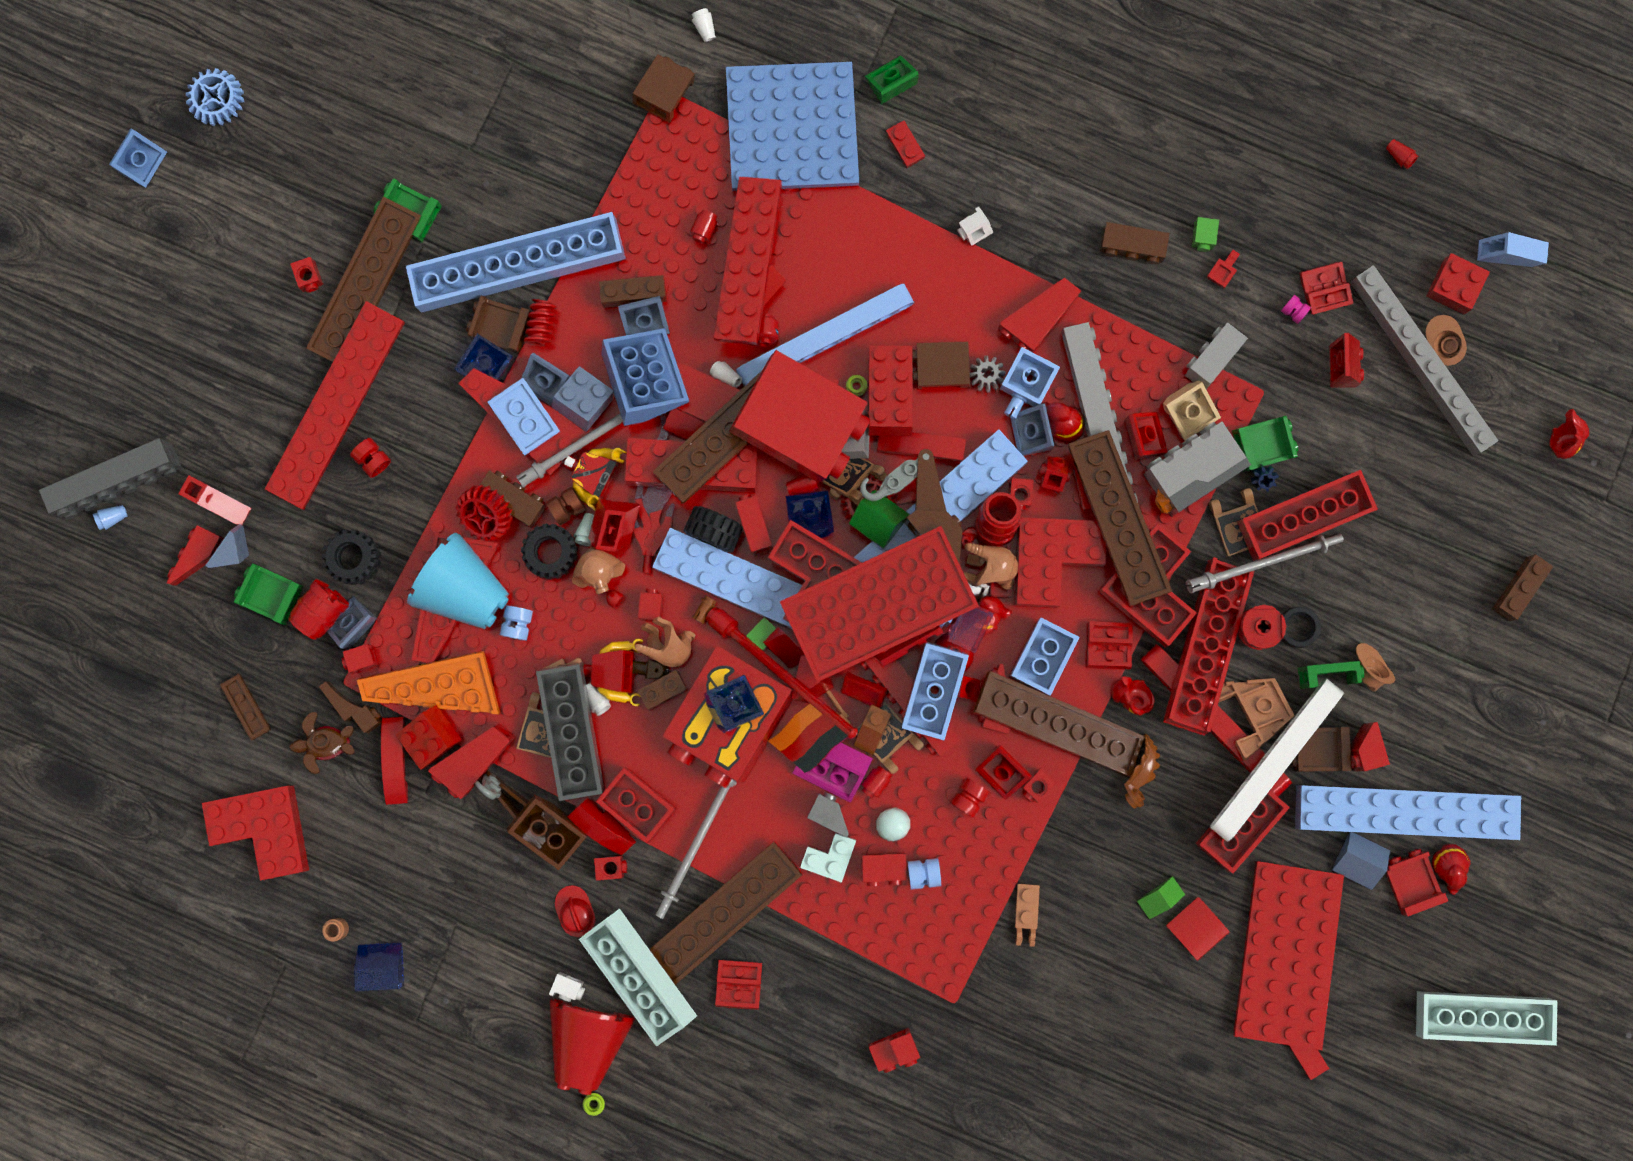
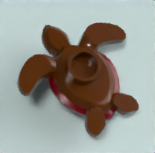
(321, 743)

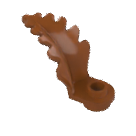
(1142, 774)

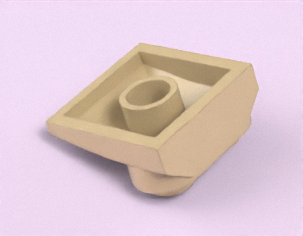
(1191, 409)

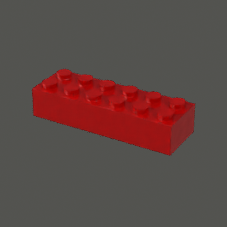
(647, 454)
(1307, 515)

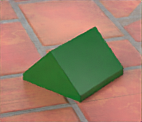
(892, 79)
(878, 520)

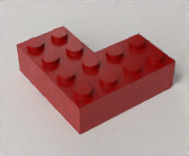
(1042, 551)
(809, 556)
(1164, 615)
(267, 818)

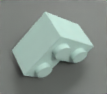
(832, 863)

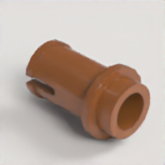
(704, 608)

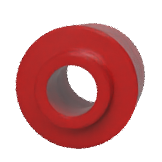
(703, 226)
(876, 782)

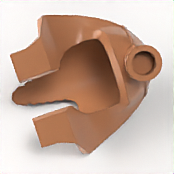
(1000, 565)
(596, 570)
(676, 648)

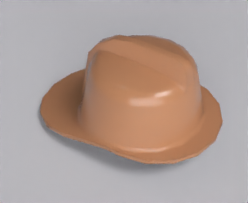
(1446, 339)
(1375, 669)

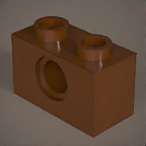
(662, 690)

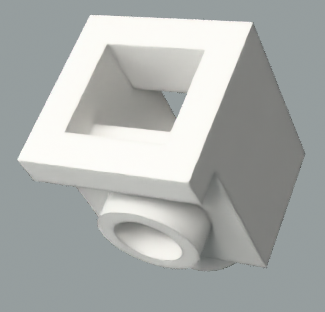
(975, 227)
(567, 987)

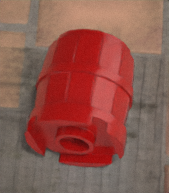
(998, 519)
(317, 610)
(1252, 636)

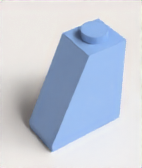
(1513, 250)

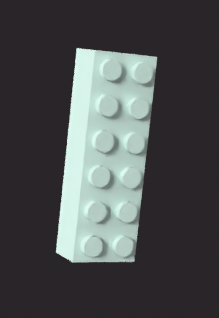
(638, 977)
(1486, 1018)

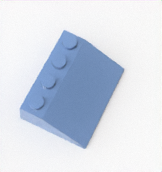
(643, 375)

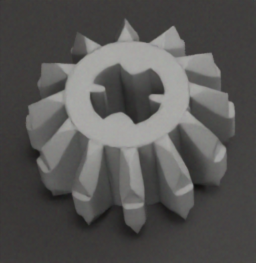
(983, 367)

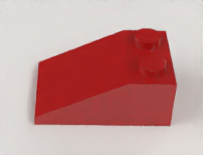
(1345, 362)

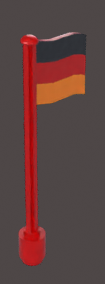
(812, 730)

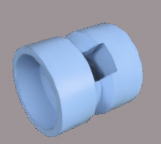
(519, 615)
(924, 873)

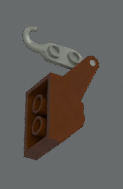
(929, 506)
(538, 825)

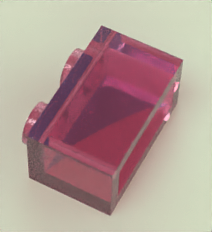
(970, 628)

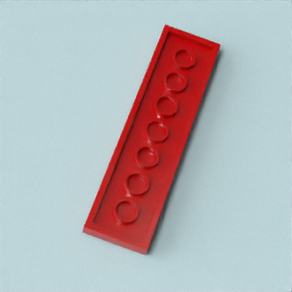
(748, 260)

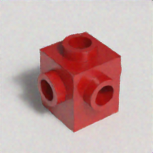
(1055, 473)

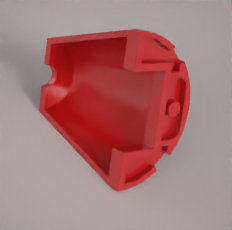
(585, 1044)

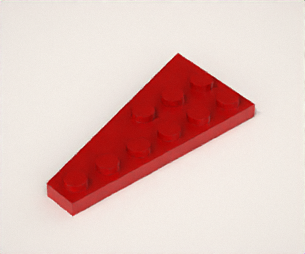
(485, 388)
(435, 629)

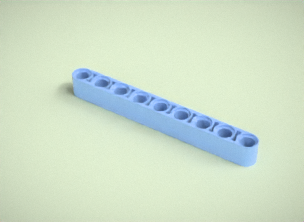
(835, 330)

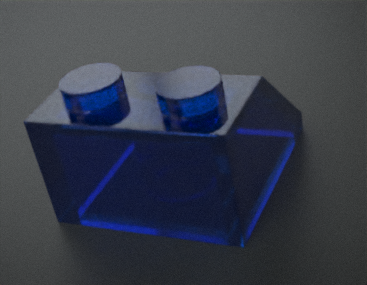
(379, 967)

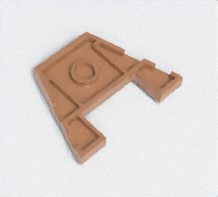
(1264, 709)

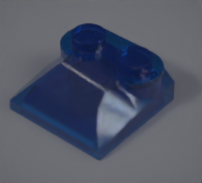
(485, 358)
(811, 512)
(733, 704)

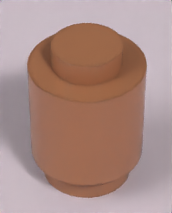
(335, 929)

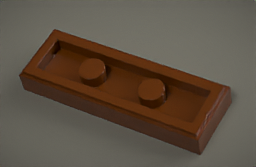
(245, 707)

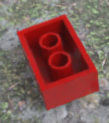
(636, 805)

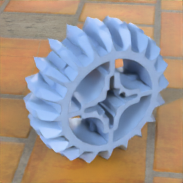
(201, 85)

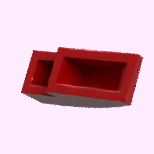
(601, 827)

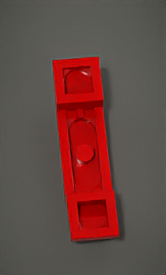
(393, 761)

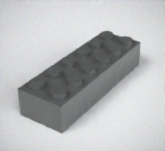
(110, 479)
(570, 731)

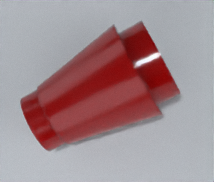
(1402, 154)
(801, 484)

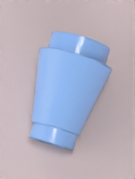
(110, 516)

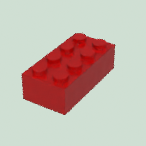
(890, 391)
(1234, 852)

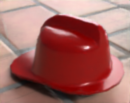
(574, 911)

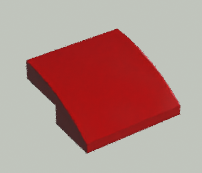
(1326, 287)
(1110, 645)
(1197, 928)
(738, 984)

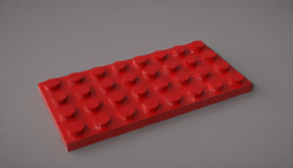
(879, 603)
(1288, 955)

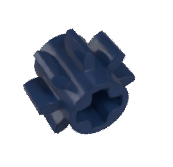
(1270, 478)

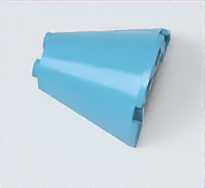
(458, 585)

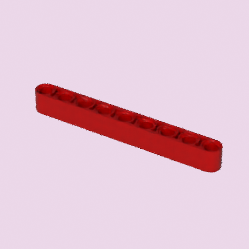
(1223, 727)

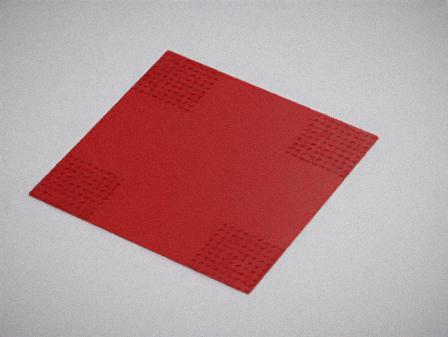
(835, 255)

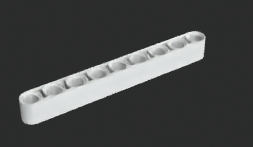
(1276, 760)

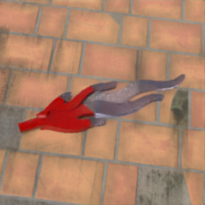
(650, 510)

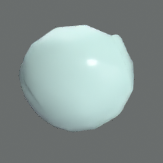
(893, 824)

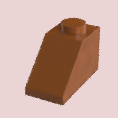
(872, 729)

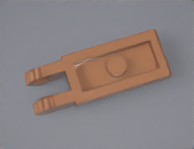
(1026, 911)

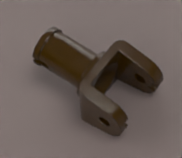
(651, 669)

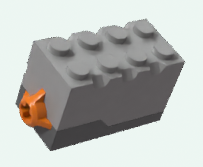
(1195, 468)

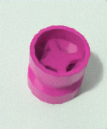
(1295, 309)

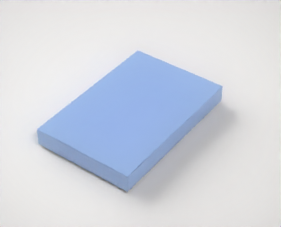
(523, 416)

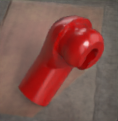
(968, 535)

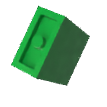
(416, 202)
(1267, 442)
(268, 593)
(1309, 679)

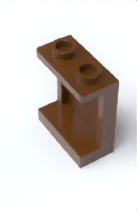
(662, 87)
(499, 324)
(941, 364)
(1325, 751)

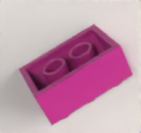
(839, 772)

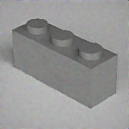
(1215, 355)

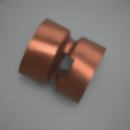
(570, 500)

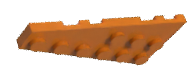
(448, 683)

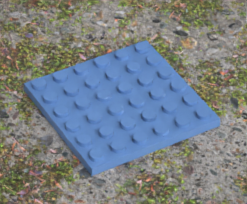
(793, 124)

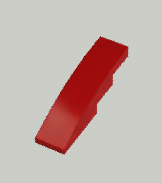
(941, 446)

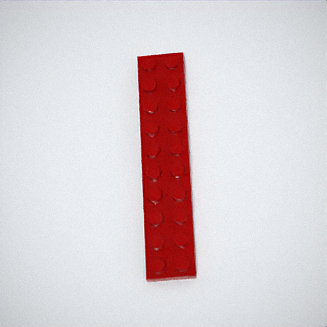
(334, 405)

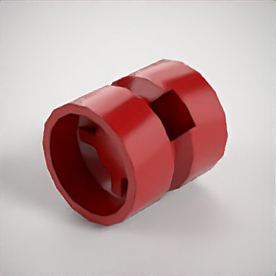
(365, 452)
(970, 797)

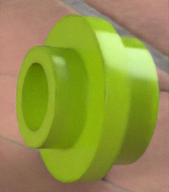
(856, 379)
(590, 1110)

